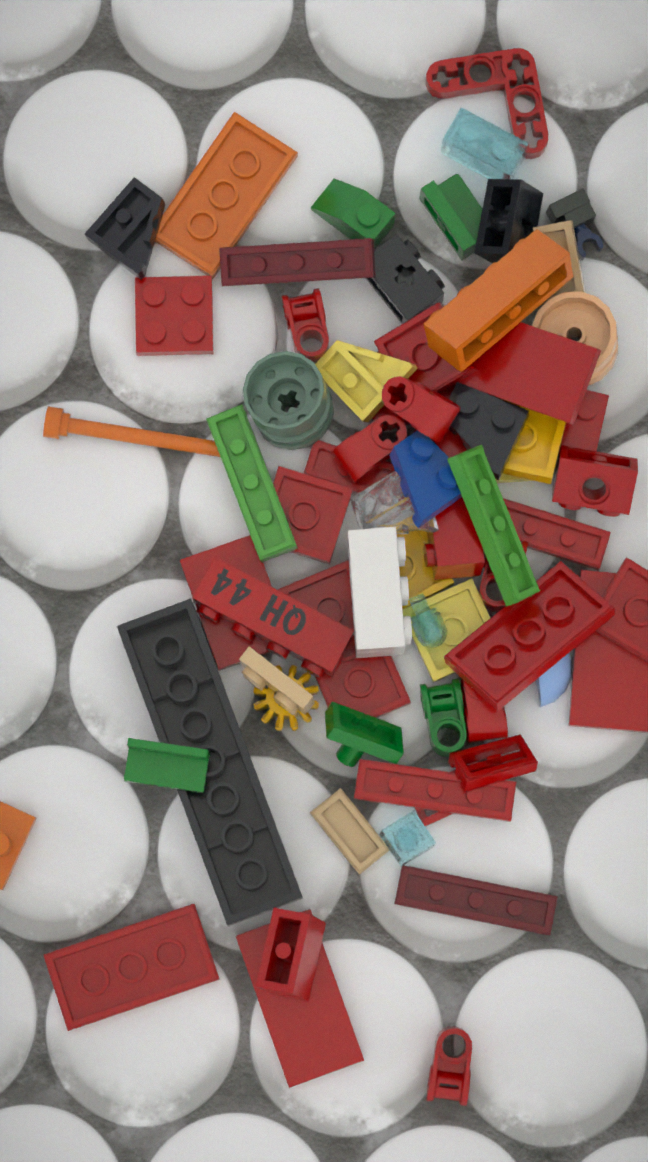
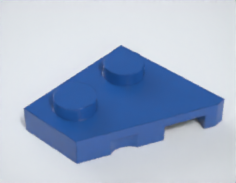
(424, 476)

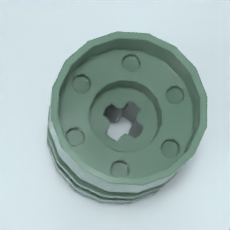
(281, 382)

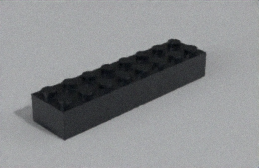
(194, 711)

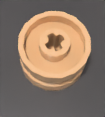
(586, 318)

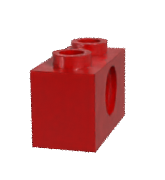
(579, 465)

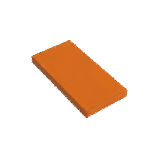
(224, 194)

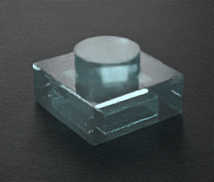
(407, 838)

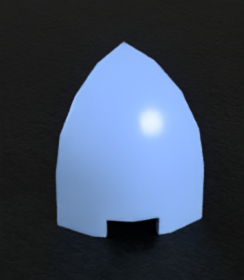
(554, 681)

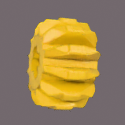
(276, 710)

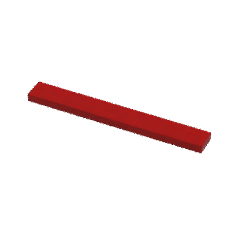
(542, 530)

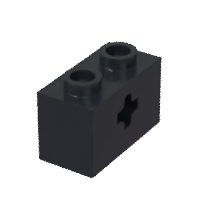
(507, 216)
(403, 300)

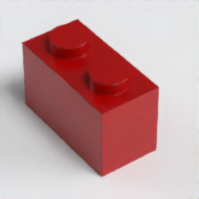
(290, 954)

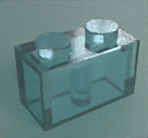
(483, 146)

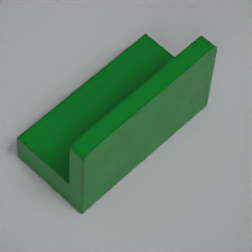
(454, 212)
(166, 765)

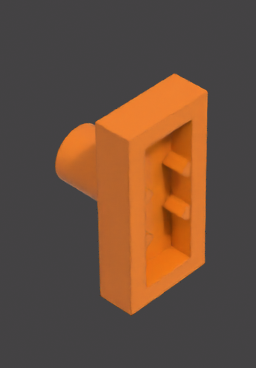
(14, 832)

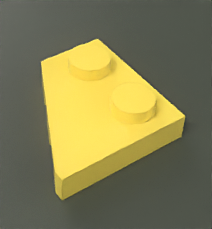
(360, 375)

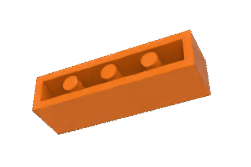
(498, 300)

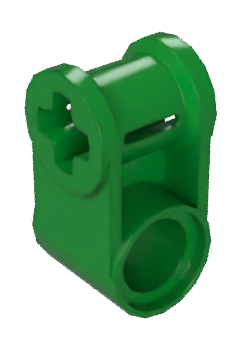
(444, 709)

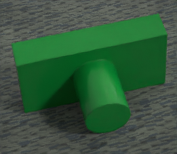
(361, 735)

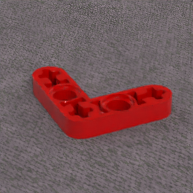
(500, 79)

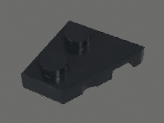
(129, 227)
(487, 423)

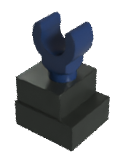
(576, 208)

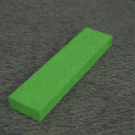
(251, 483)
(493, 525)

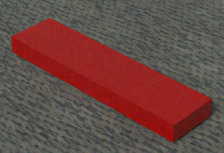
(432, 791)

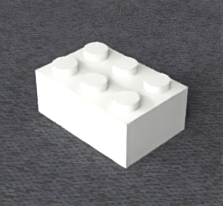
(378, 592)

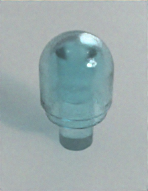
(427, 623)

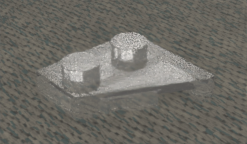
(386, 506)

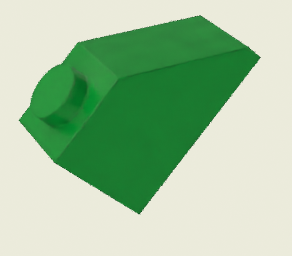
(354, 212)

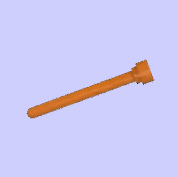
(60, 424)

